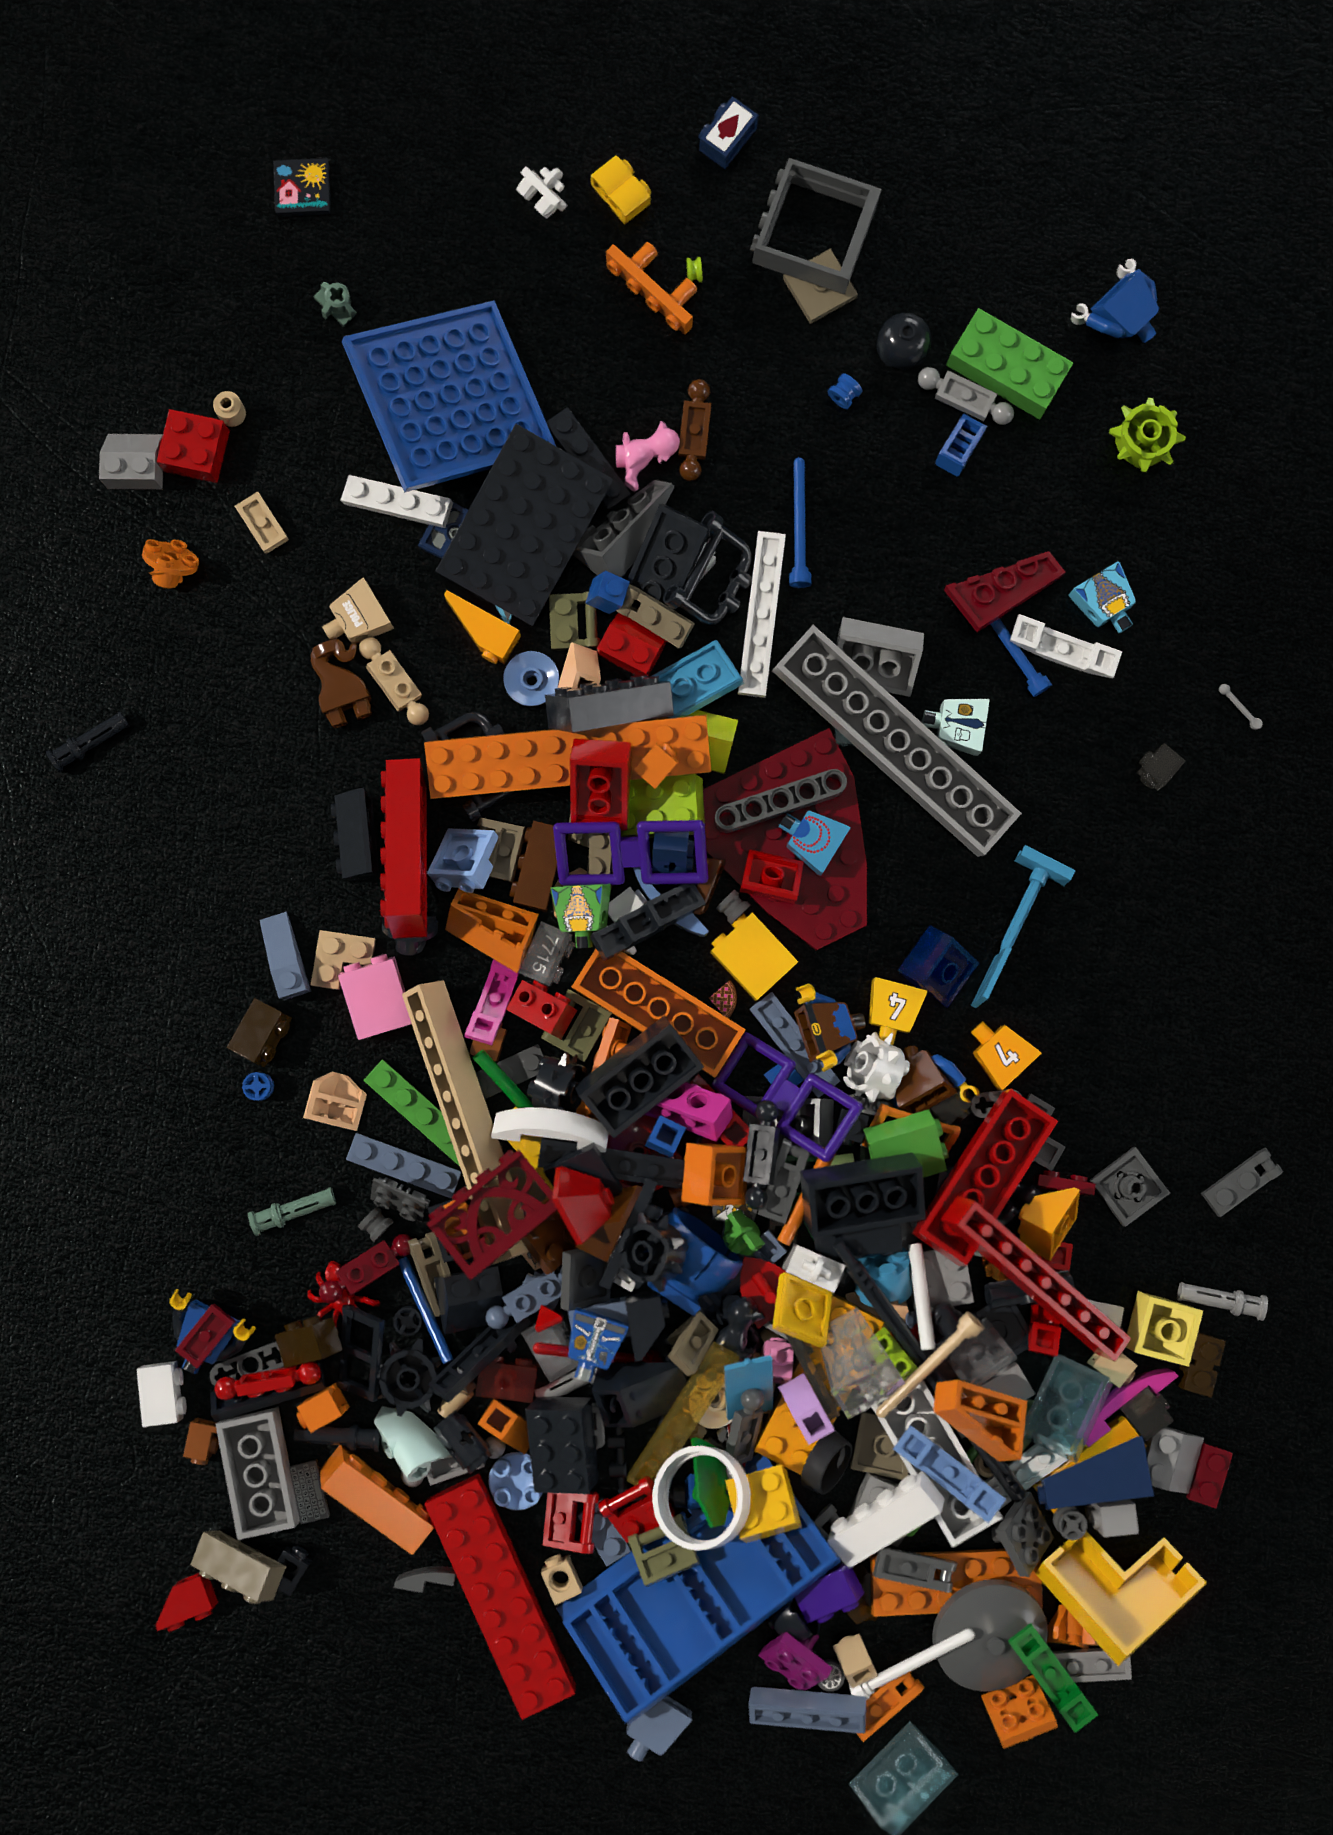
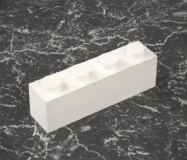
(885, 1519)

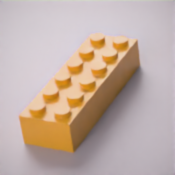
(781, 1436)

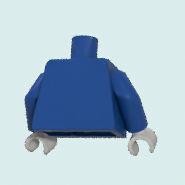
(1125, 307)

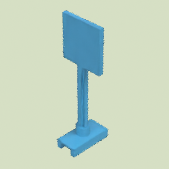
(1043, 869)

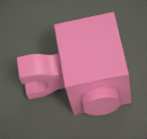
(781, 1358)

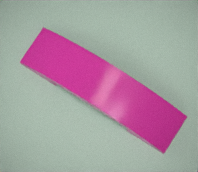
(492, 1004)
(1154, 1380)

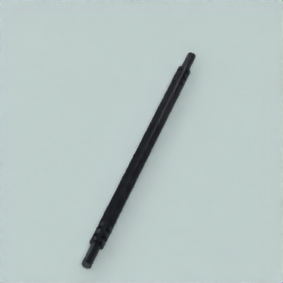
(913, 1349)

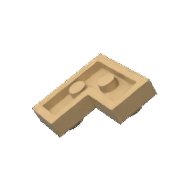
(334, 951)

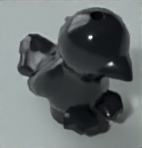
(740, 1315)

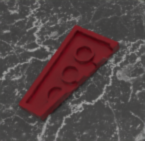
(995, 594)

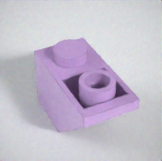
(806, 1408)

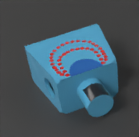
(814, 838)

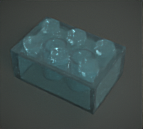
(1066, 1407)

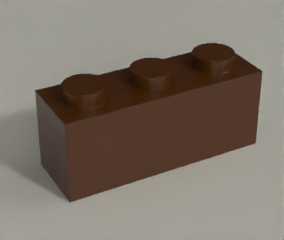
(537, 868)

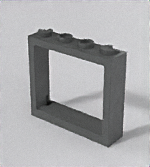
(827, 184)

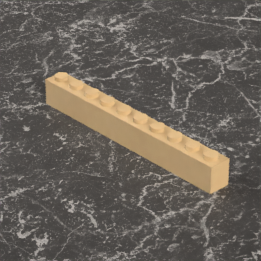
(460, 1100)

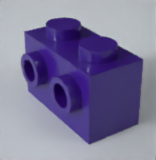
(830, 1593)

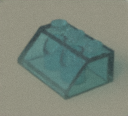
(903, 1780)

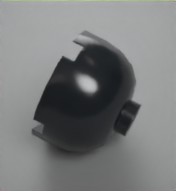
(904, 341)
(791, 1620)

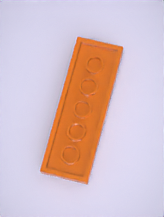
(898, 1598)

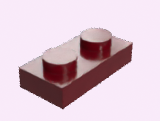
(1051, 1181)
(205, 1335)
(1209, 1475)

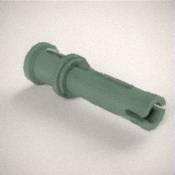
(278, 1215)

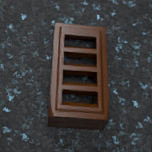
(715, 869)

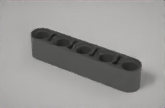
(790, 791)

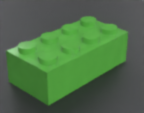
(1009, 363)

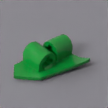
(710, 1486)

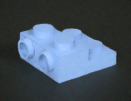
(463, 860)

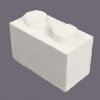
(161, 1393)

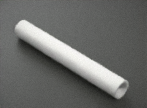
(921, 1296)

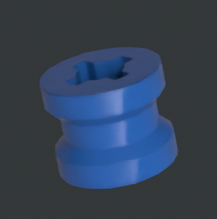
(845, 391)
(252, 1086)

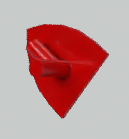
(760, 1283)

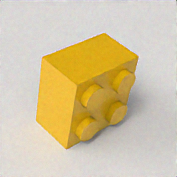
(771, 1504)

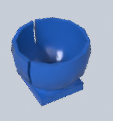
(707, 1263)

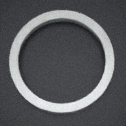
(661, 1498)

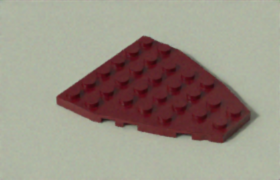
(826, 904)

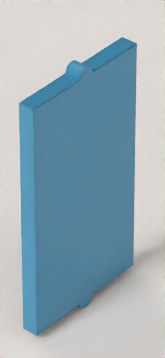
(748, 1375)

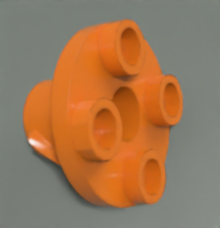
(169, 561)

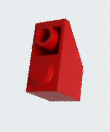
(187, 1599)

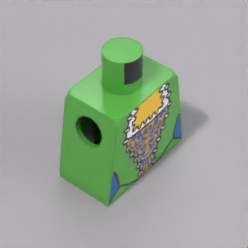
(582, 910)

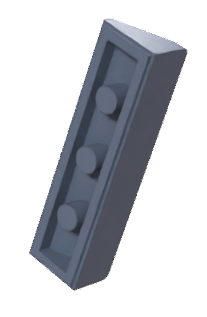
(807, 1710)

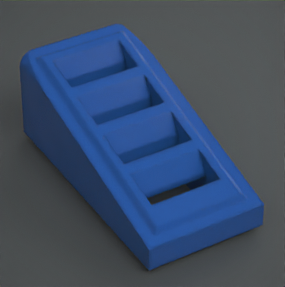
(953, 460)

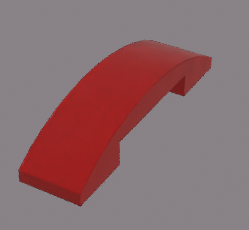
(1043, 1327)

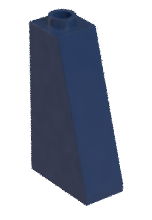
(1106, 1477)

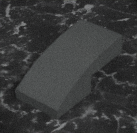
(416, 1579)

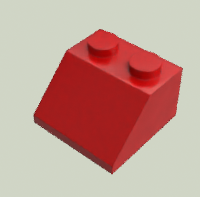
(630, 646)

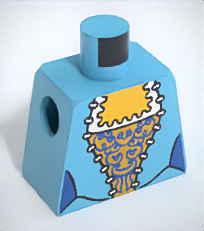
(1106, 598)

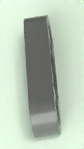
(228, 1364)

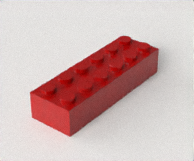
(404, 848)
(987, 1170)

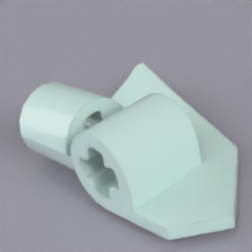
(409, 1442)

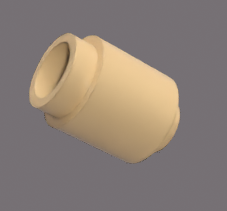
(229, 408)

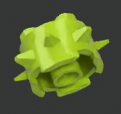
(1150, 420)

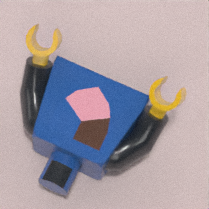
(186, 1317)

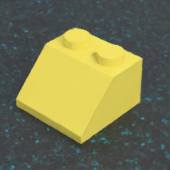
(1163, 1328)

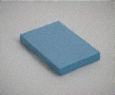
(700, 679)

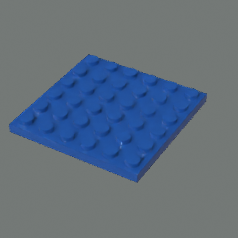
(444, 392)

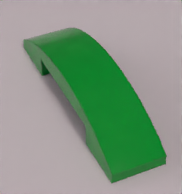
(1053, 1677)

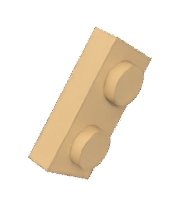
(261, 523)

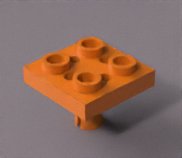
(1020, 1717)

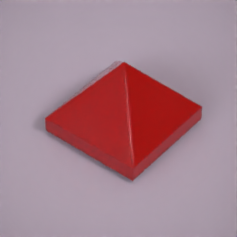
(547, 1318)

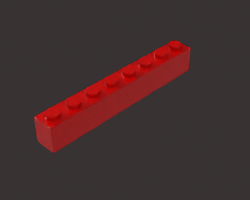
(1035, 1278)

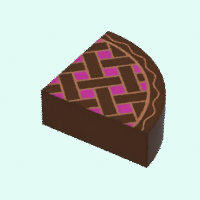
(725, 999)

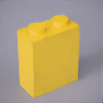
(753, 955)

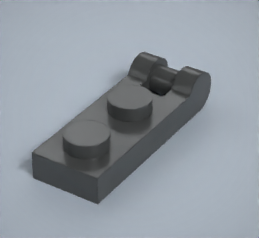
(785, 1182)
(1241, 1182)
(914, 1569)

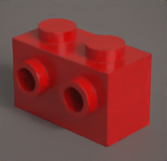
(541, 1008)

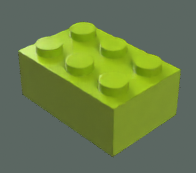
(673, 799)

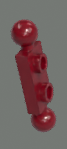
(365, 1269)

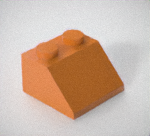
(714, 1174)

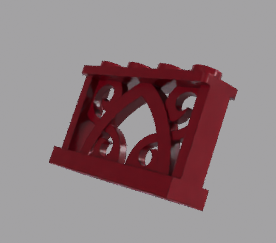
(487, 1254)

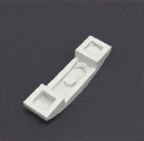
(1064, 648)
(549, 1124)

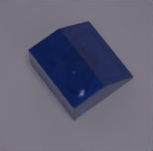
(938, 966)

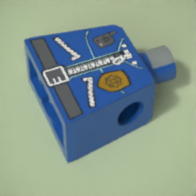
(594, 1341)

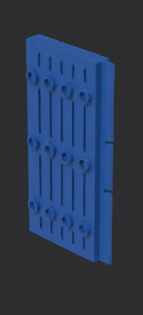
(661, 1635)

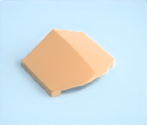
(335, 1101)

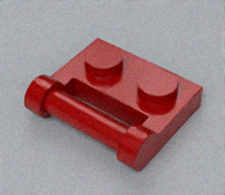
(637, 1517)
(561, 1521)

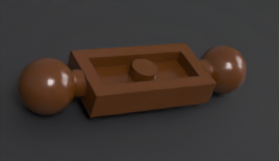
(694, 430)

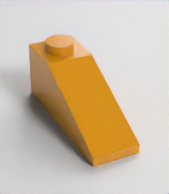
(488, 632)

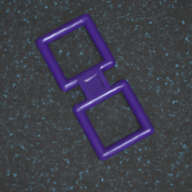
(631, 852)
(788, 1096)

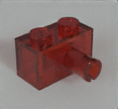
(508, 1380)

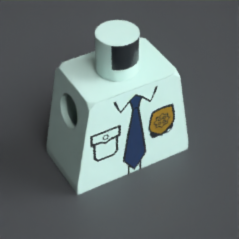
(960, 723)

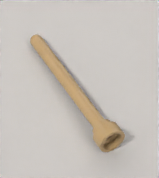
(967, 1327)

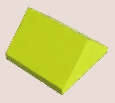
(721, 736)

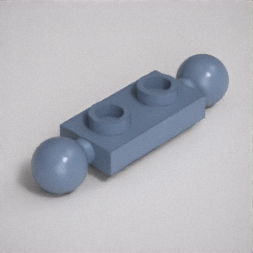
(526, 1299)

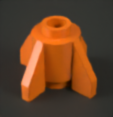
(1067, 1630)

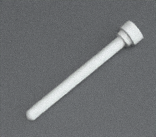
(868, 1688)

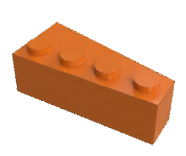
(375, 1499)

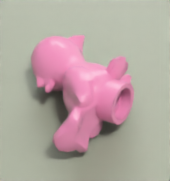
(637, 453)

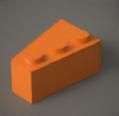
(492, 927)
(984, 1417)

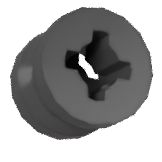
(733, 907)
(375, 1224)
(1075, 1527)

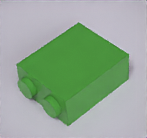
(909, 1134)

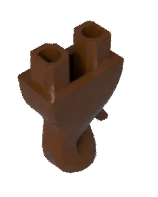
(340, 687)

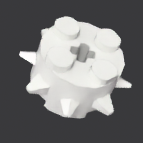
(875, 1068)

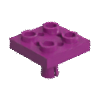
(795, 1661)

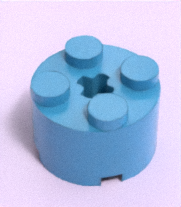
(891, 1274)

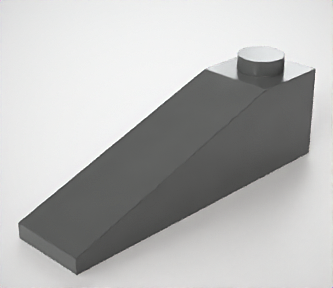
(619, 539)

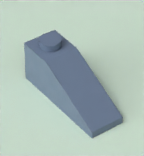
(284, 957)

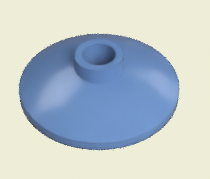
(527, 665)

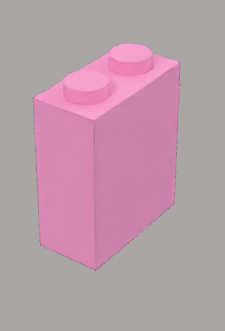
(374, 996)

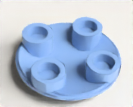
(513, 1482)

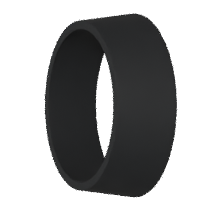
(826, 1463)

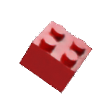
(193, 446)

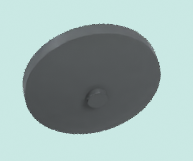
(995, 1614)

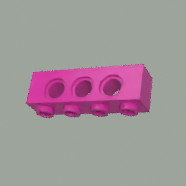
(696, 1109)

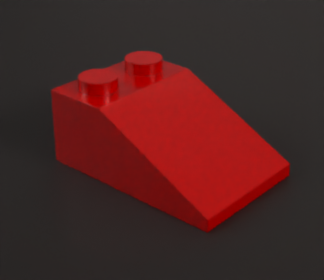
(600, 781)

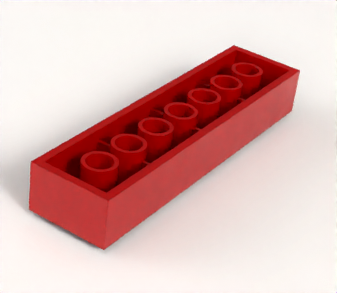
(501, 1596)

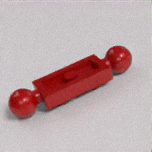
(276, 1379)

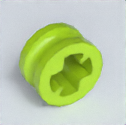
(694, 269)

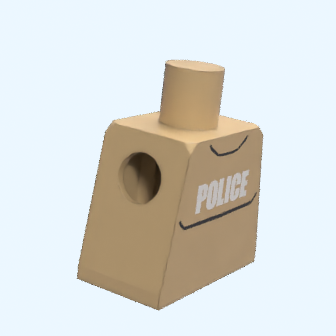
(357, 615)

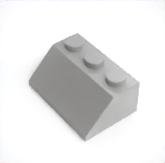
(883, 653)

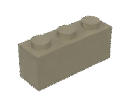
(237, 1566)

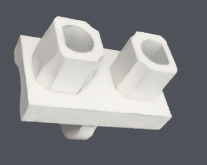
(532, 183)
(815, 1268)

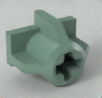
(335, 302)

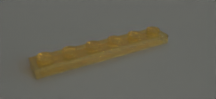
(684, 1413)

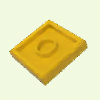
(802, 1310)

